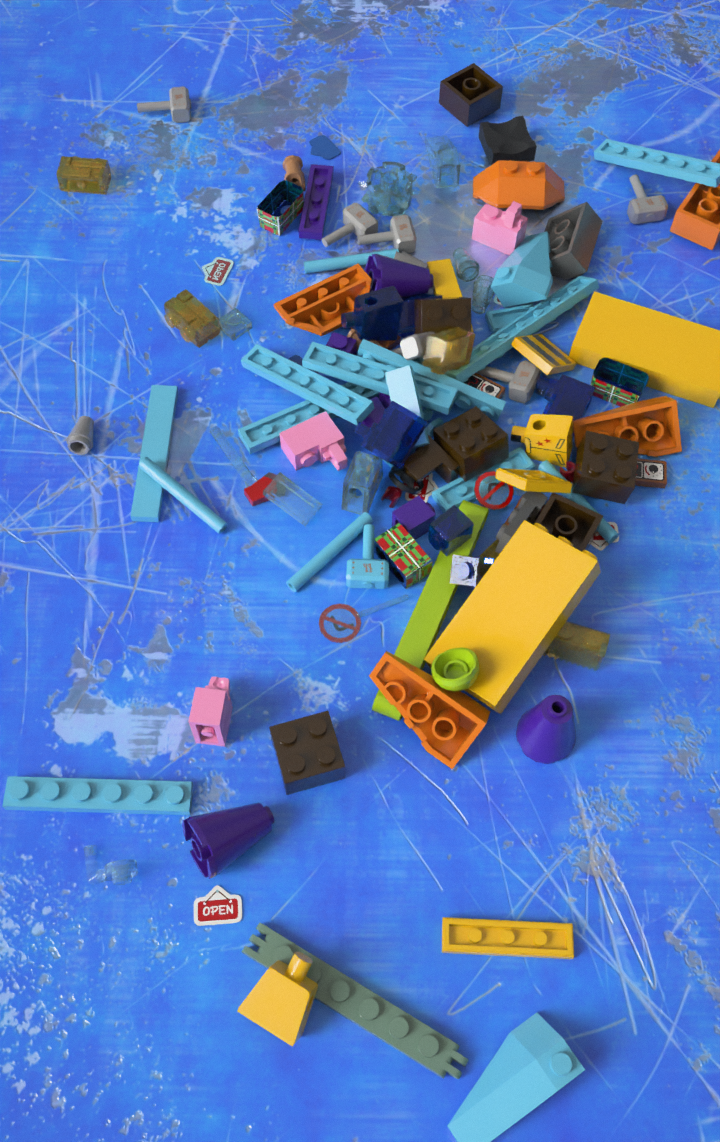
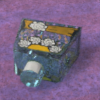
(366, 475)

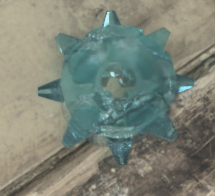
(389, 189)

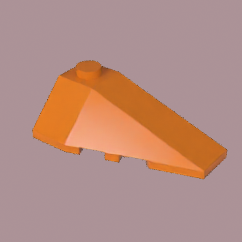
(649, 422)
(440, 717)

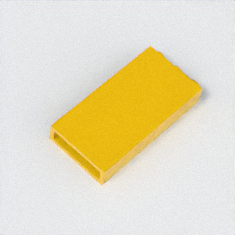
(674, 352)
(518, 610)

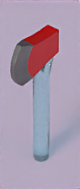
(254, 487)

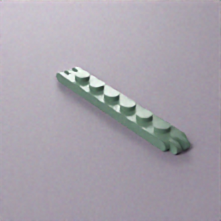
(364, 1007)

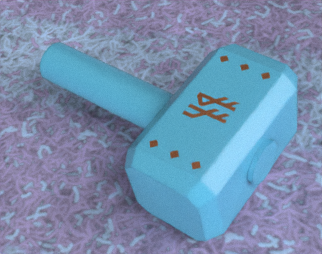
(367, 572)

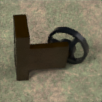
(421, 464)

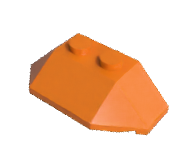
(525, 182)
(321, 305)

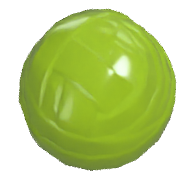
(455, 669)

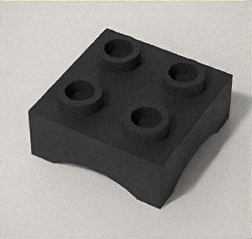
(507, 141)

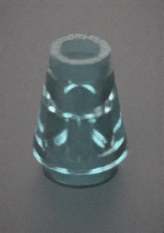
(466, 266)
(482, 294)

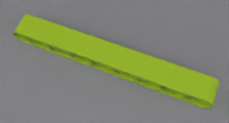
(432, 606)

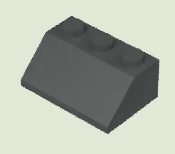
(572, 240)

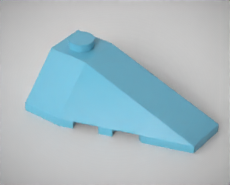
(525, 273)
(520, 1077)

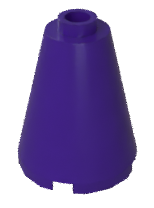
(407, 278)
(547, 730)
(225, 835)

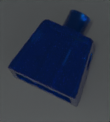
(375, 315)

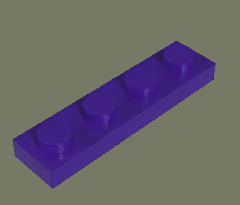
(316, 202)

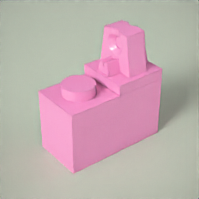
(500, 228)
(313, 441)
(211, 712)

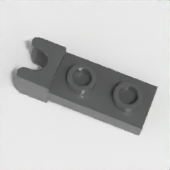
(528, 510)

